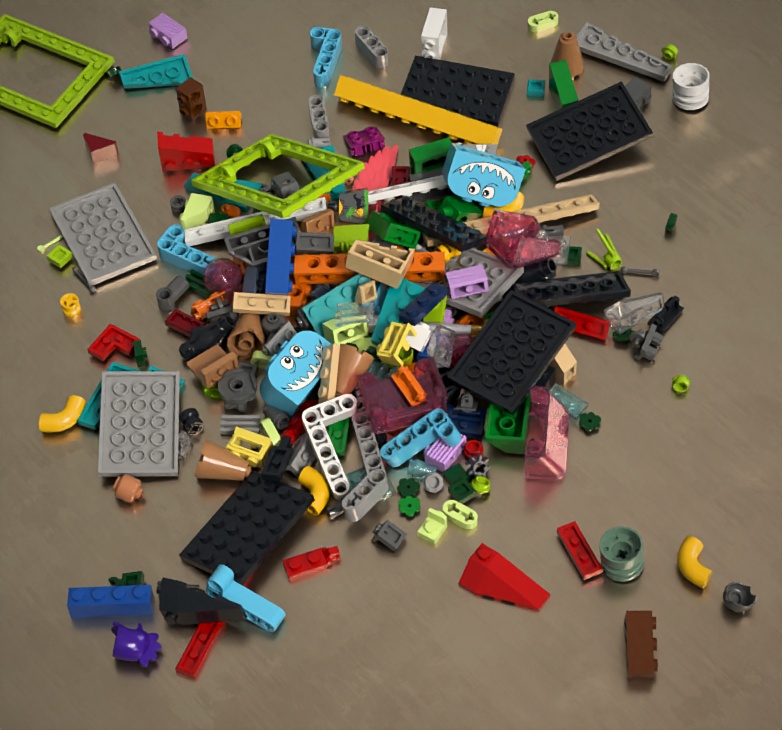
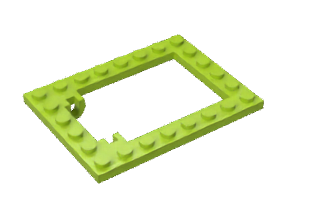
(96, 62)
(221, 178)

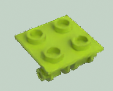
(347, 234)

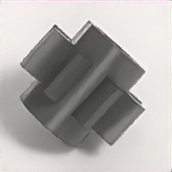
(473, 461)

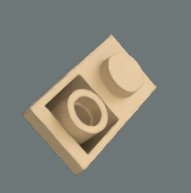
(565, 365)

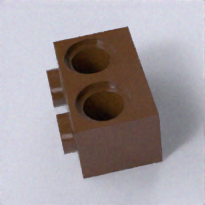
(191, 98)

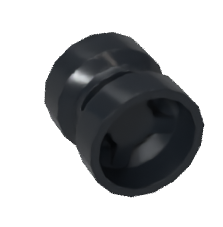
(191, 421)

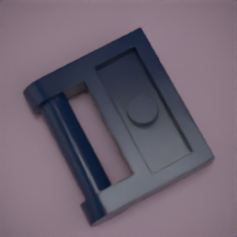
(468, 426)

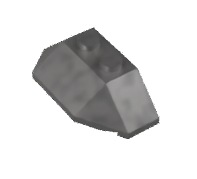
(253, 245)

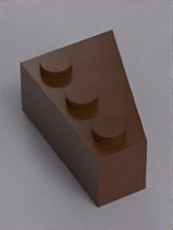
(640, 644)

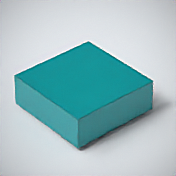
(536, 88)

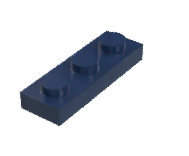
(423, 304)

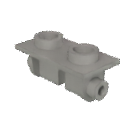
(285, 333)

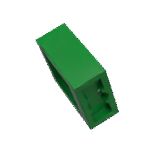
(426, 153)
(393, 229)

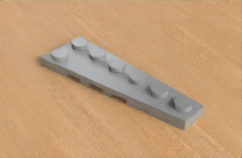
(597, 44)

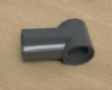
(168, 295)

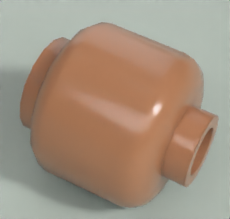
(127, 488)

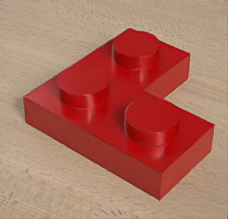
(112, 339)

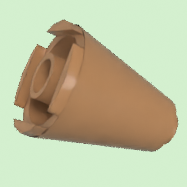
(569, 50)
(246, 335)
(350, 365)
(221, 464)

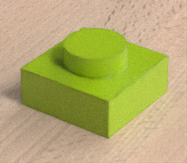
(59, 256)

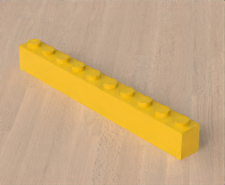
(416, 111)

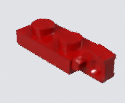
(296, 424)
(310, 562)

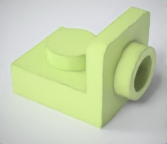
(433, 526)

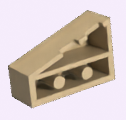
(379, 262)

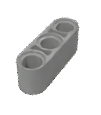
(371, 47)
(318, 116)

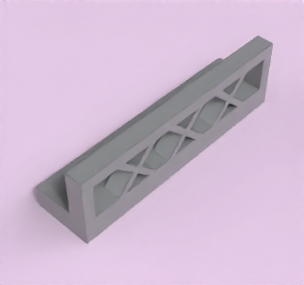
(303, 453)

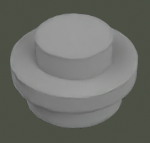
(433, 482)

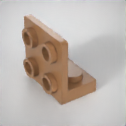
(212, 365)

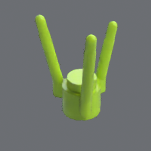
(611, 258)

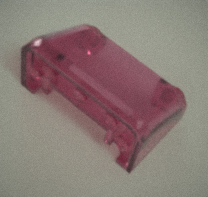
(515, 241)
(388, 407)
(547, 457)

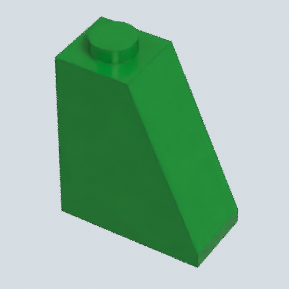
(561, 84)

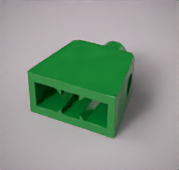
(460, 209)

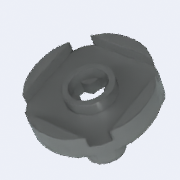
(241, 395)

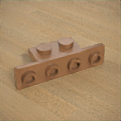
(322, 223)

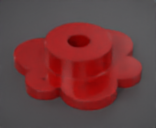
(522, 159)

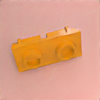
(223, 119)

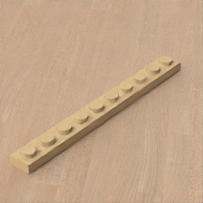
(542, 213)

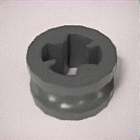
(174, 201)

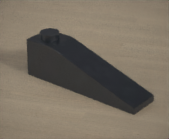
(195, 607)

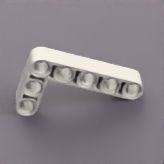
(325, 444)

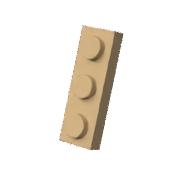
(261, 303)
(329, 373)

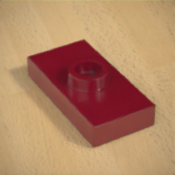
(400, 175)
(183, 322)

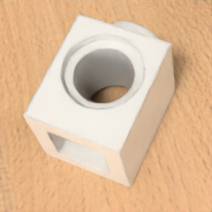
(422, 338)

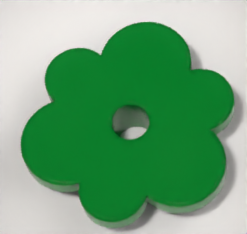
(409, 505)

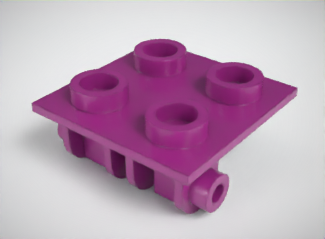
(363, 138)

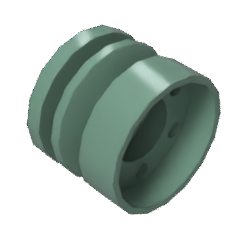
(621, 553)

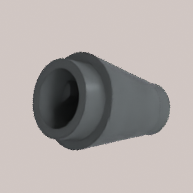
(278, 417)

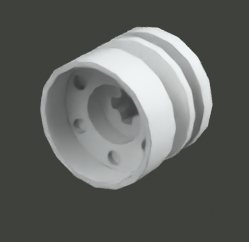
(690, 86)

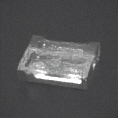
(354, 313)

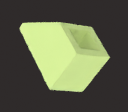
(196, 211)

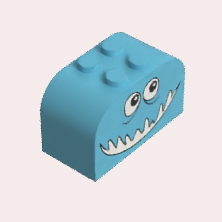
(482, 176)
(293, 372)

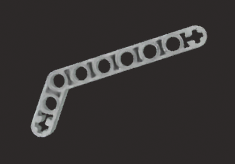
(375, 484)

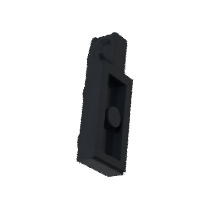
(277, 460)

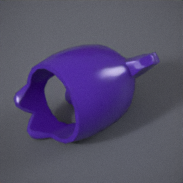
(135, 644)

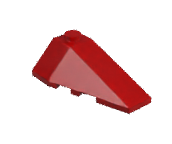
(496, 577)

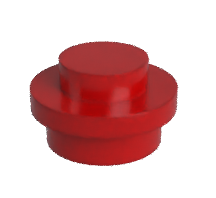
(472, 448)

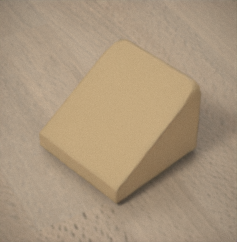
(366, 292)

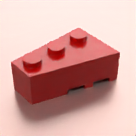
(185, 153)

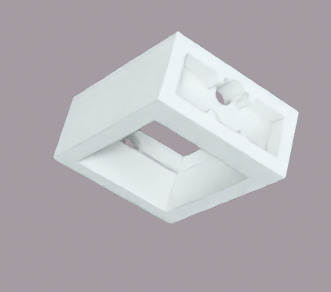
(434, 33)

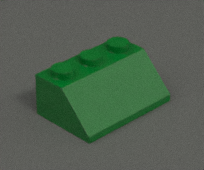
(509, 431)

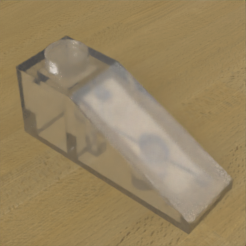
(633, 311)
(441, 345)

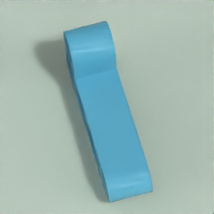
(330, 45)
(176, 252)
(419, 436)
(257, 608)

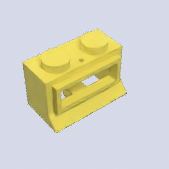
(393, 341)
(254, 458)

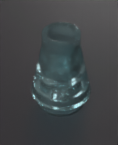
(420, 468)

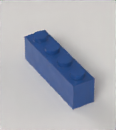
(279, 257)
(110, 601)

